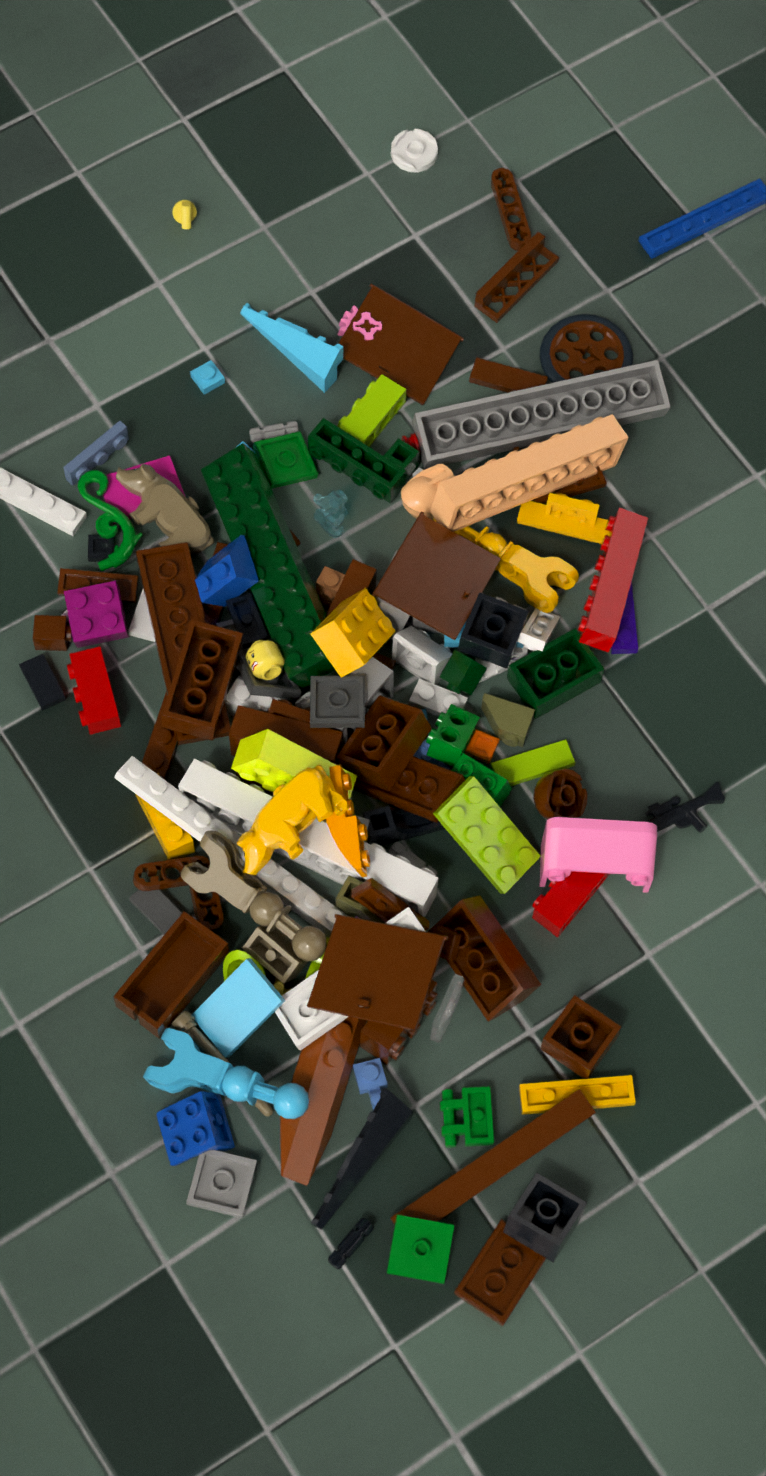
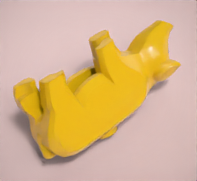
(288, 814)

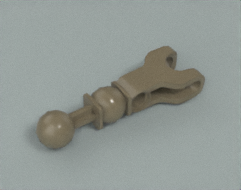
(249, 894)

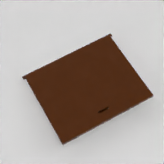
(406, 350)
(434, 576)
(376, 969)

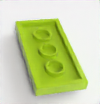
(486, 834)

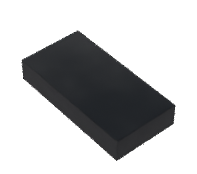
(42, 682)

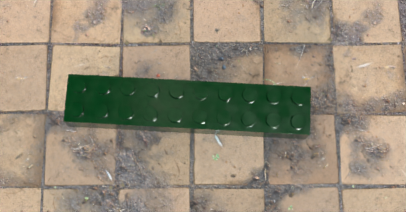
(284, 585)

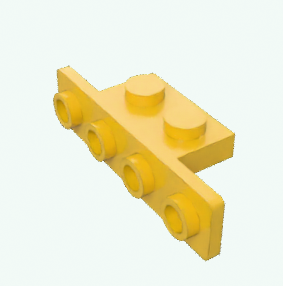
(565, 517)

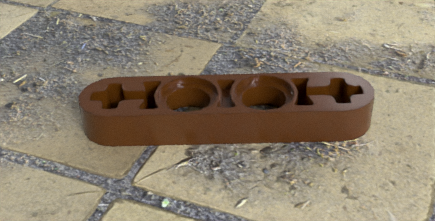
(508, 209)

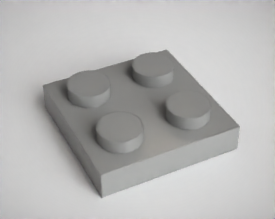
(222, 1183)

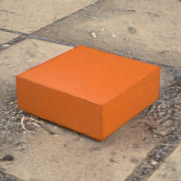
(482, 746)

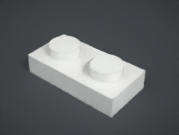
(435, 698)

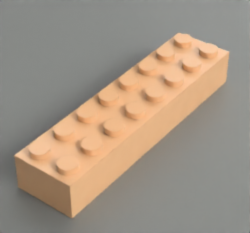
(528, 473)

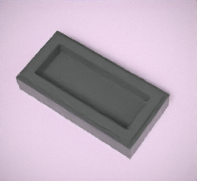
(156, 908)

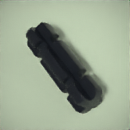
(350, 1243)

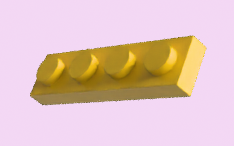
(600, 1093)

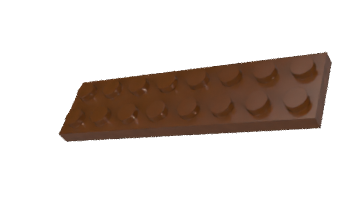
(172, 603)

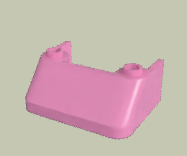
(598, 848)

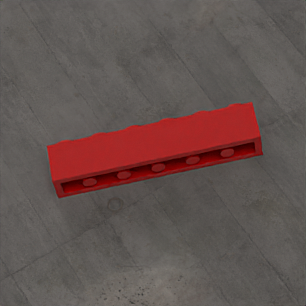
(613, 579)

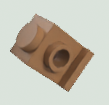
(328, 585)

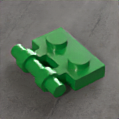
(477, 1117)

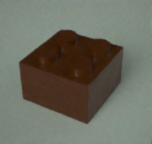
(580, 1037)

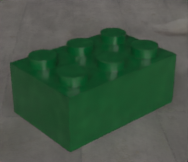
(555, 674)

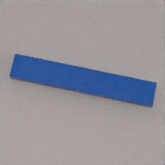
(704, 219)

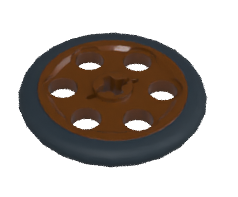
(583, 326)

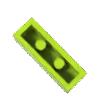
(374, 410)

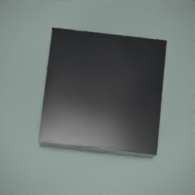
(99, 548)

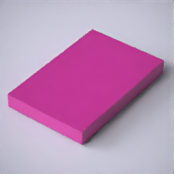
(128, 502)

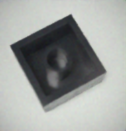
(493, 630)
(545, 1217)

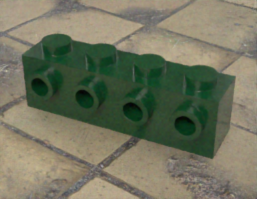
(356, 460)

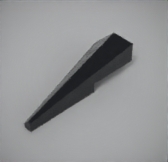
(377, 1135)

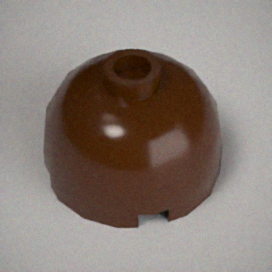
(560, 794)

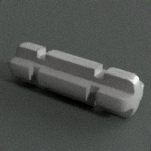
(273, 430)
(399, 849)

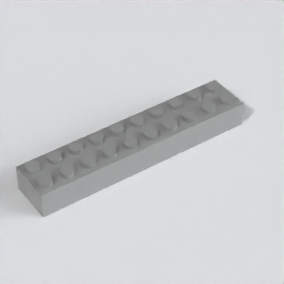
(538, 413)

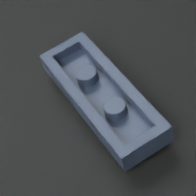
(96, 453)

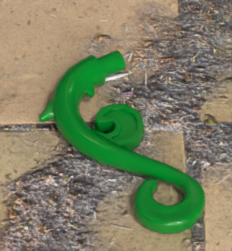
(112, 514)

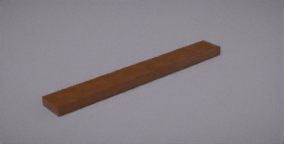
(501, 1159)

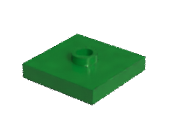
(285, 460)
(420, 1249)

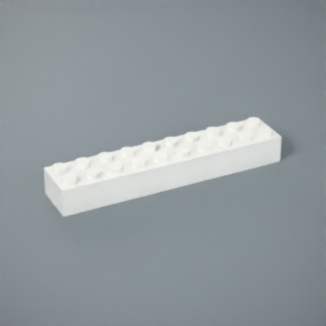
(239, 804)

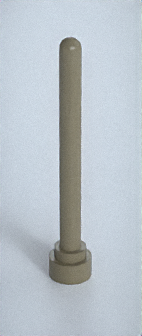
(186, 1023)

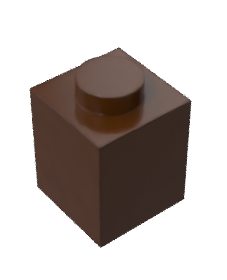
(51, 633)

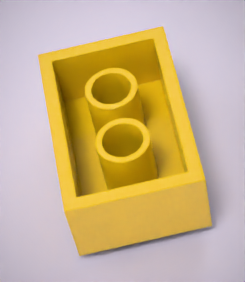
(353, 632)

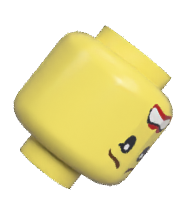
(265, 659)

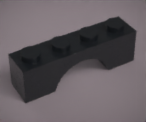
(394, 825)

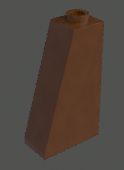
(356, 578)

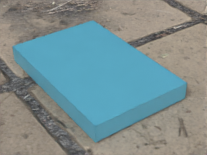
(238, 1008)

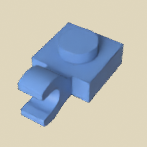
(370, 1079)

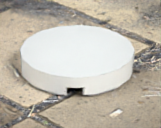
(414, 150)

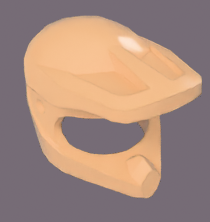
(421, 490)

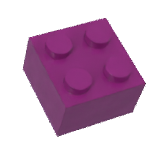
(96, 614)

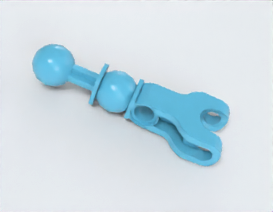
(220, 1077)

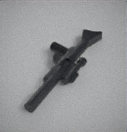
(685, 814)

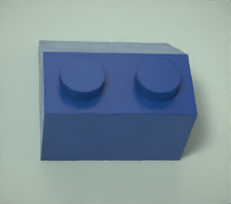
(227, 574)

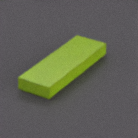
(534, 763)

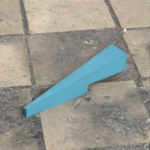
(306, 352)

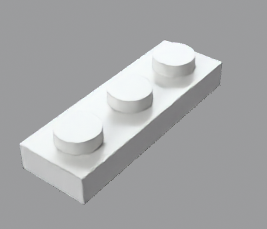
(538, 630)

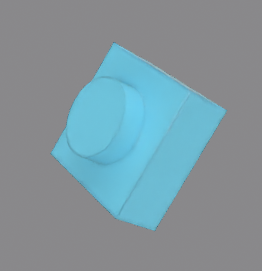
(207, 377)

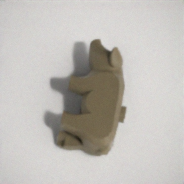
(167, 507)

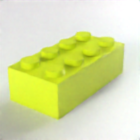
(276, 760)

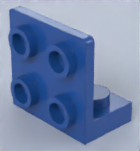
(194, 1127)

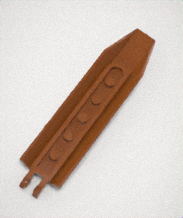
(324, 1074)

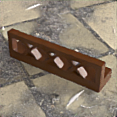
(507, 274)

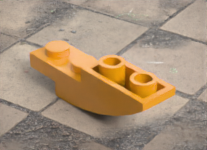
(347, 828)

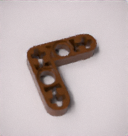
(151, 870)

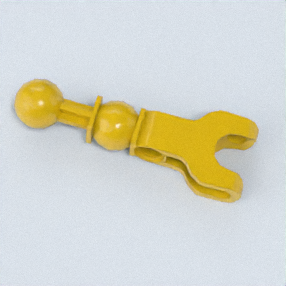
(526, 569)

